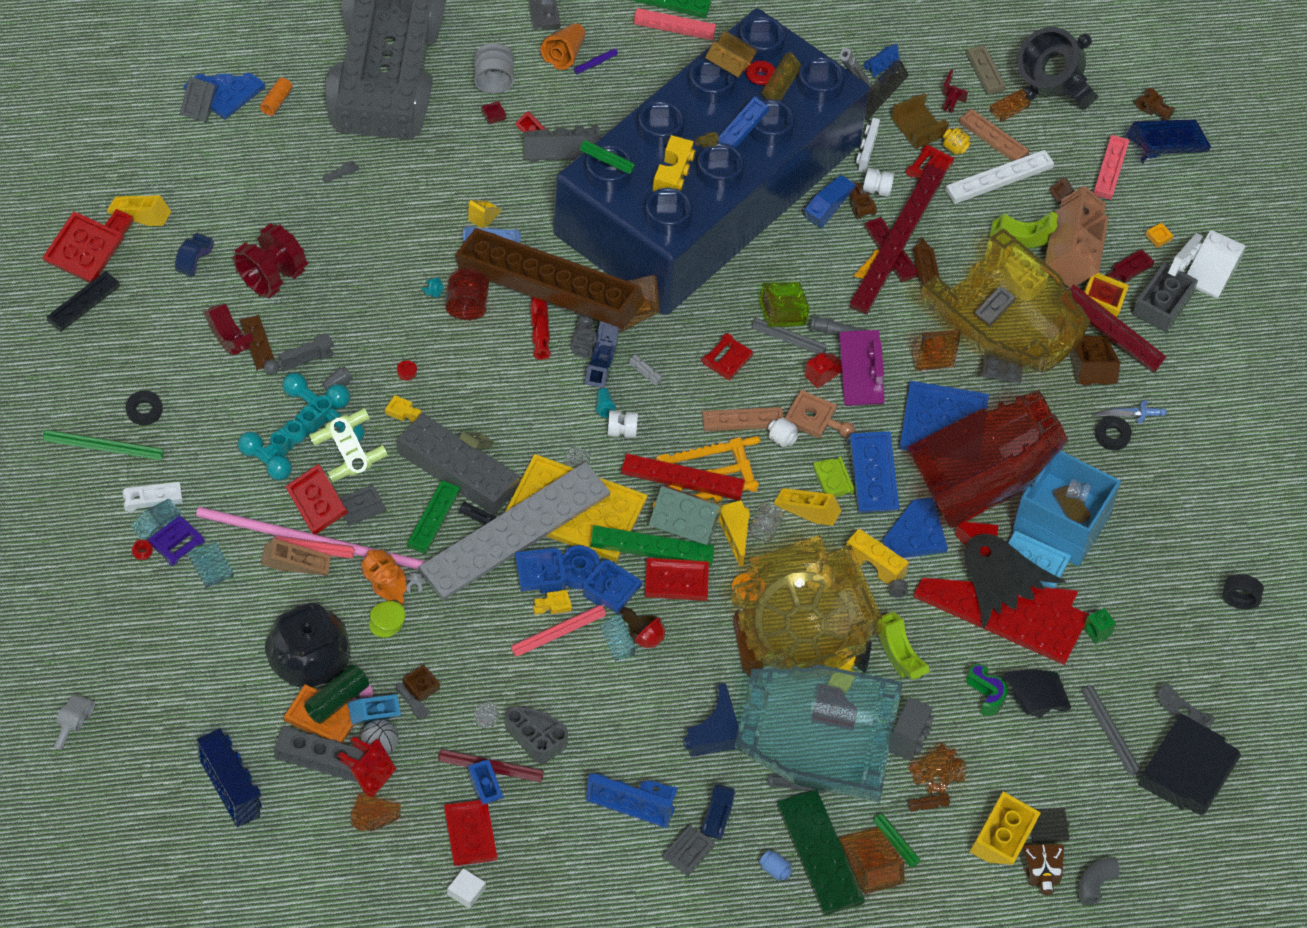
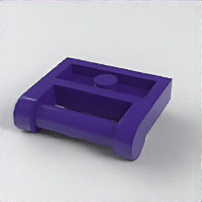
(171, 536)

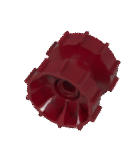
(262, 266)

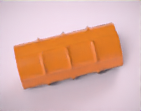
(276, 96)

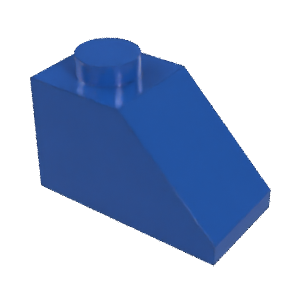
(484, 782)

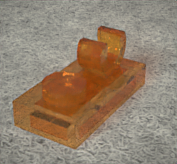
(1010, 105)

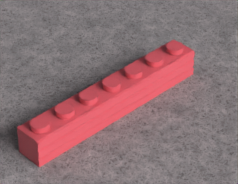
(674, 24)

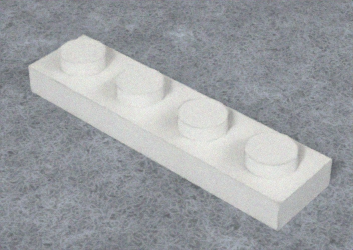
(1187, 254)

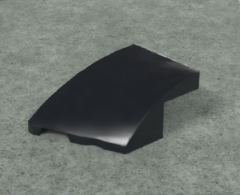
(1038, 691)

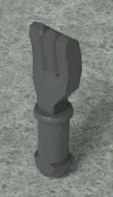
(346, 169)
(417, 707)

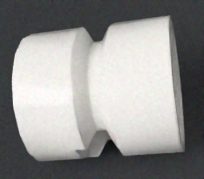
(878, 182)
(629, 420)

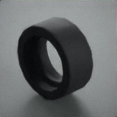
(1243, 583)

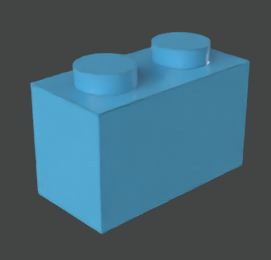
(374, 708)

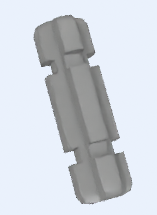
(645, 369)

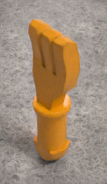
(861, 273)

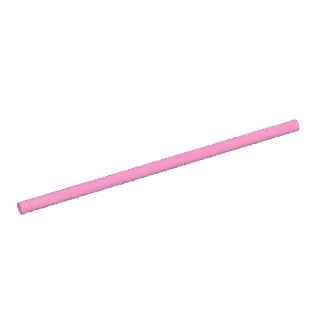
(292, 533)

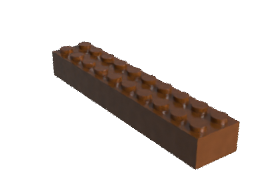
(551, 278)

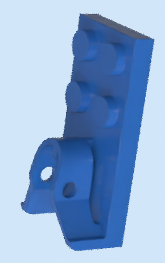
(874, 472)
(639, 803)

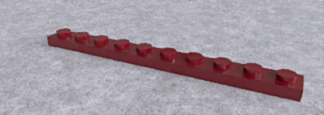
(897, 239)

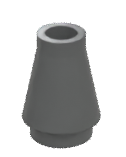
(339, 376)

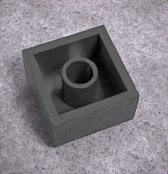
(911, 729)

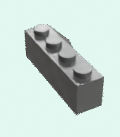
(557, 144)

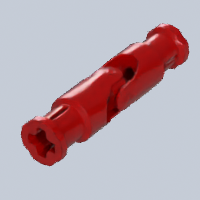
(540, 331)

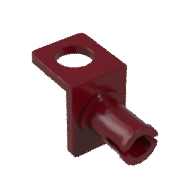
(953, 94)

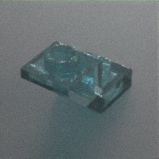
(155, 517)

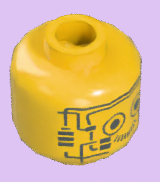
(956, 140)

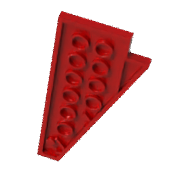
(1041, 625)

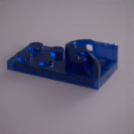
(1168, 137)

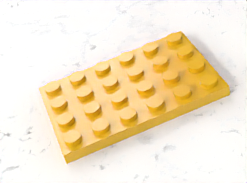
(616, 511)

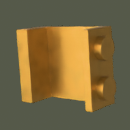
(731, 53)
(917, 122)

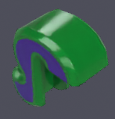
(990, 686)

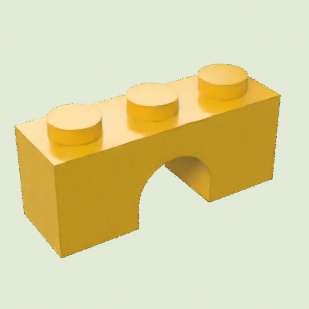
(678, 153)
(888, 563)

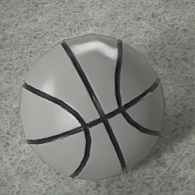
(381, 730)

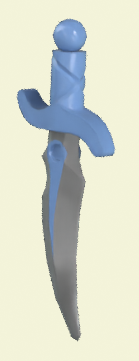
(1142, 411)

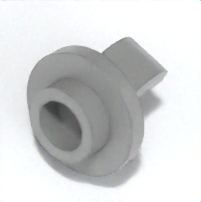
(415, 579)

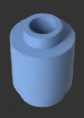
(776, 865)

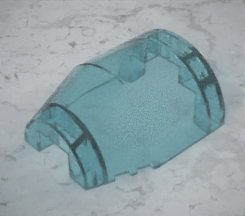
(821, 727)

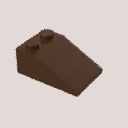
(1095, 361)

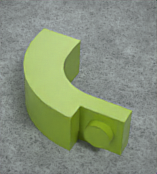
(1029, 234)
(899, 649)

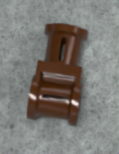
(1154, 104)
(861, 203)

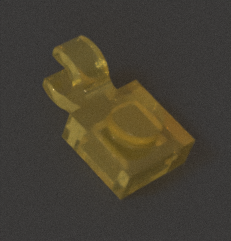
(709, 140)

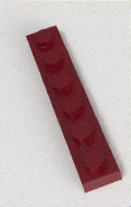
(1118, 331)

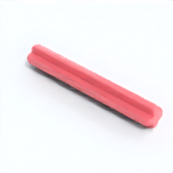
(326, 548)

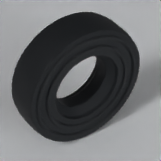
(144, 397)
(1117, 423)

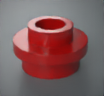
(142, 545)

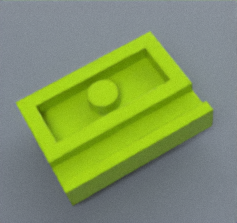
(833, 477)

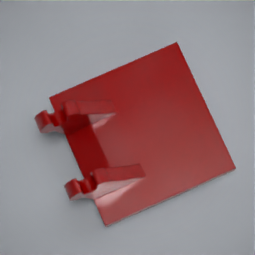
(373, 767)

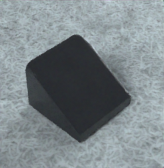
(863, 659)

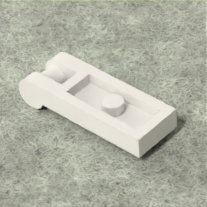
(151, 495)

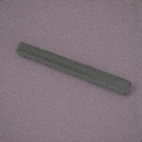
(1111, 730)

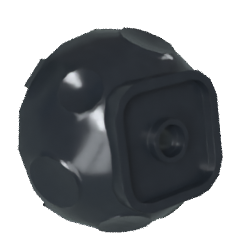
(311, 656)

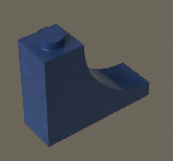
(717, 732)

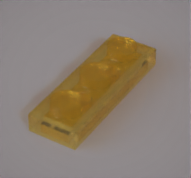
(782, 77)

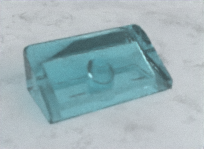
(618, 638)

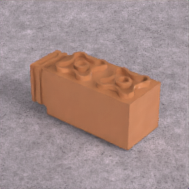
(1079, 238)

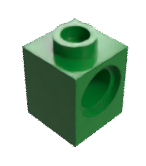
(1099, 626)

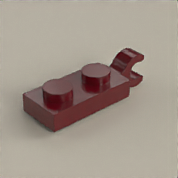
(1131, 266)

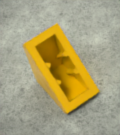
(482, 212)

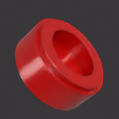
(406, 370)

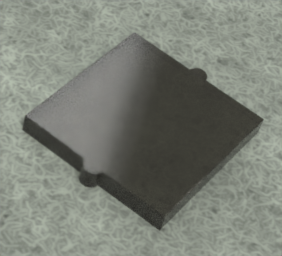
(1051, 826)

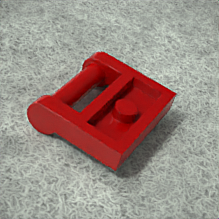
(939, 160)
(731, 361)

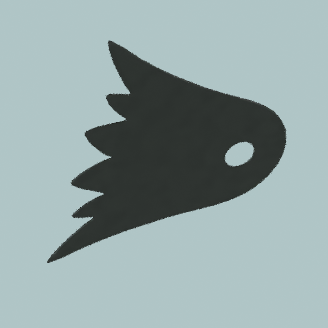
(1002, 574)

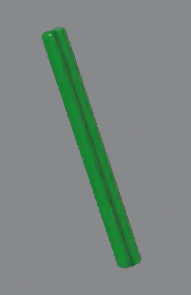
(103, 444)

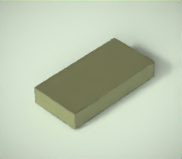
(477, 440)

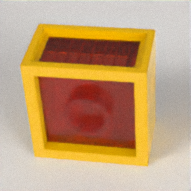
(1107, 292)

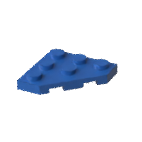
(232, 91)
(917, 531)

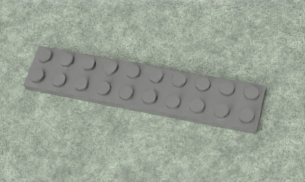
(514, 531)

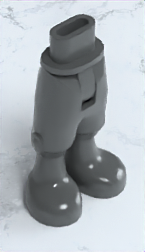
(584, 337)

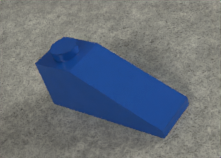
(828, 201)

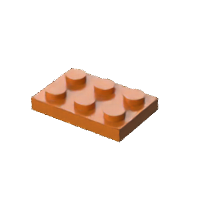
(335, 727)

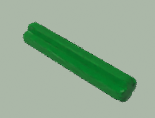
(607, 156)
(896, 840)

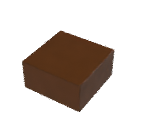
(421, 683)

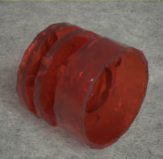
(467, 294)

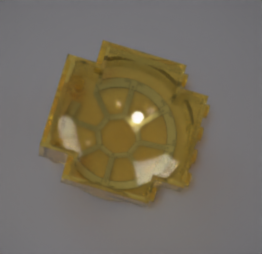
(806, 606)

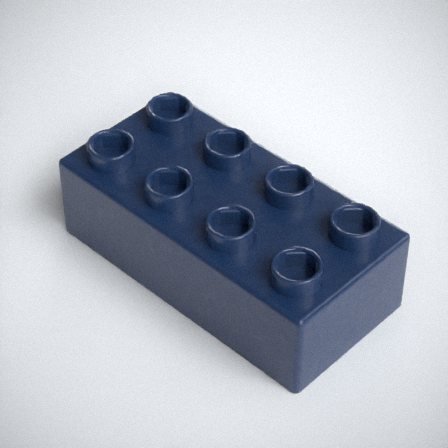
(728, 189)

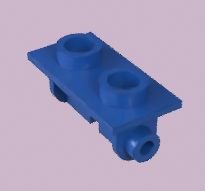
(883, 60)

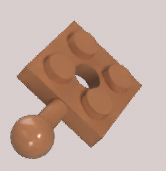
(817, 424)

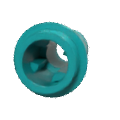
(604, 403)

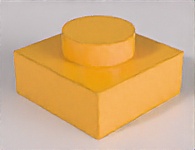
(1159, 235)

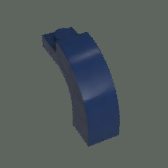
(603, 355)

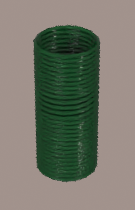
(332, 698)

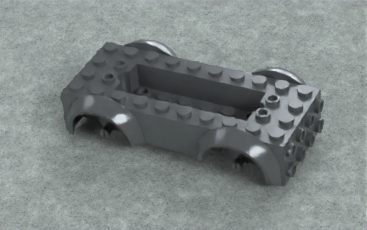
(378, 102)

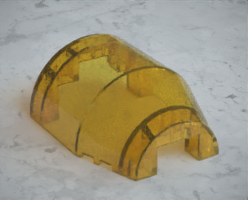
(1035, 329)

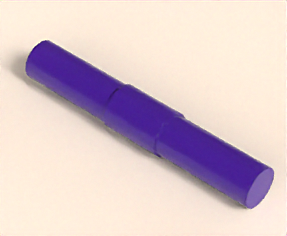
(595, 61)

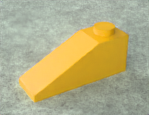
(145, 210)
(812, 506)
(734, 524)

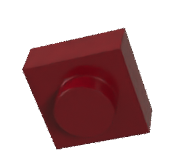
(493, 112)

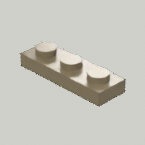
(986, 69)

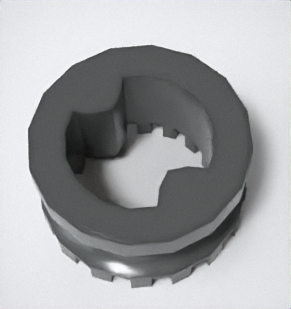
(898, 588)

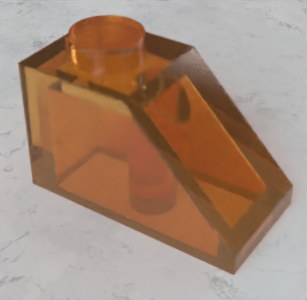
(373, 813)

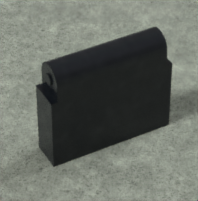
(1190, 766)

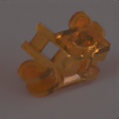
(939, 764)

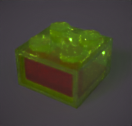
(784, 304)

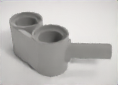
(72, 717)

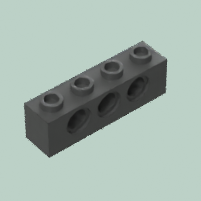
(306, 757)

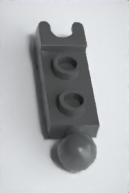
(305, 353)

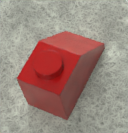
(823, 369)
(968, 530)

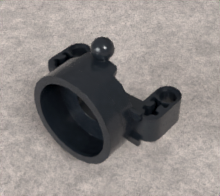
(1043, 46)

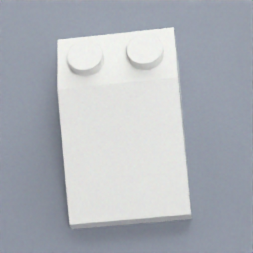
(1216, 263)

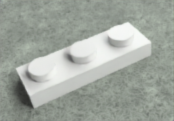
(867, 145)

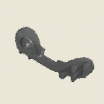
(1172, 702)

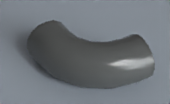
(1094, 877)

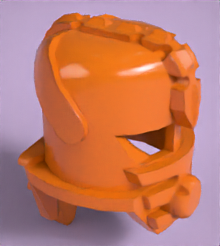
(384, 575)

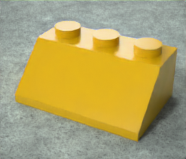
(1005, 831)

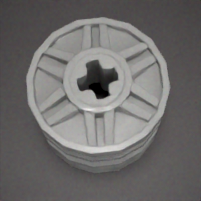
(494, 68)

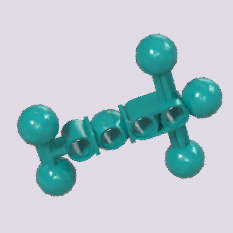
(296, 430)

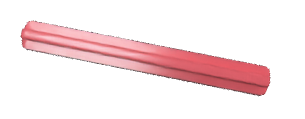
(558, 630)

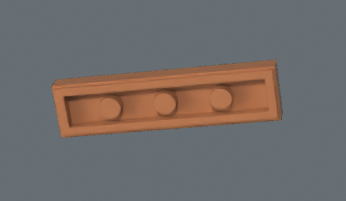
(993, 135)
(740, 418)

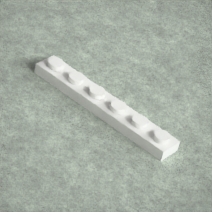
(999, 176)

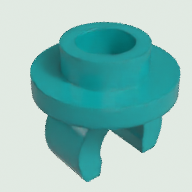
(435, 287)

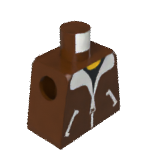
(1043, 865)

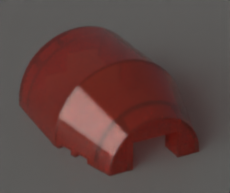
(988, 456)

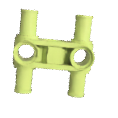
(348, 445)

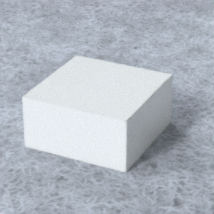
(466, 888)

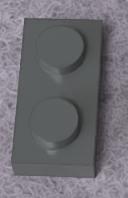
(995, 306)

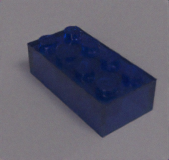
(229, 777)

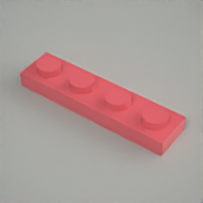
(1111, 167)

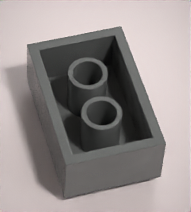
(1165, 298)

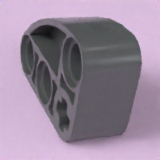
(543, 728)

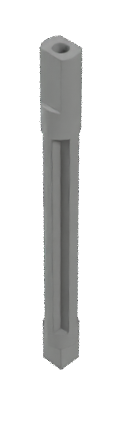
(852, 65)

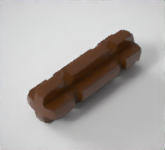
(928, 802)

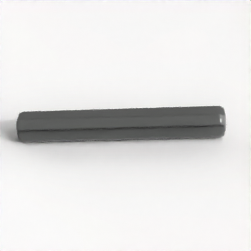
(789, 336)

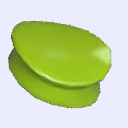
(386, 618)

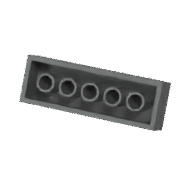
(458, 463)

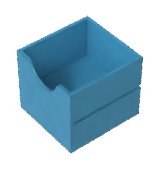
(1045, 521)

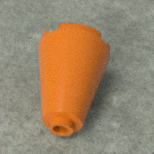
(563, 46)

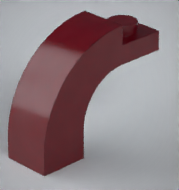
(226, 330)

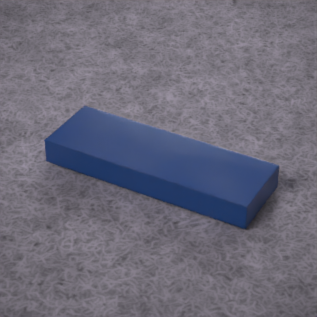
(744, 122)

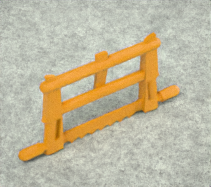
(736, 446)

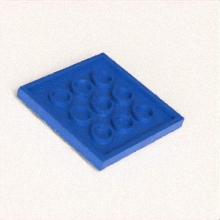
(936, 407)

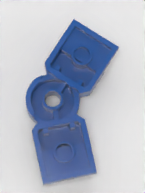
(552, 571)

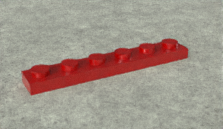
(683, 476)

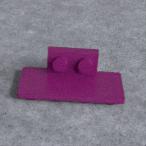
(862, 367)

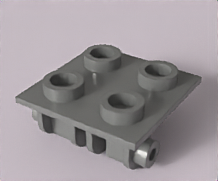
(1001, 369)

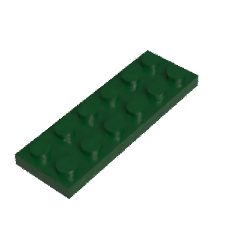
(820, 852)

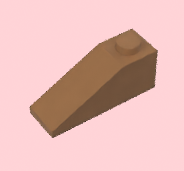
(294, 558)

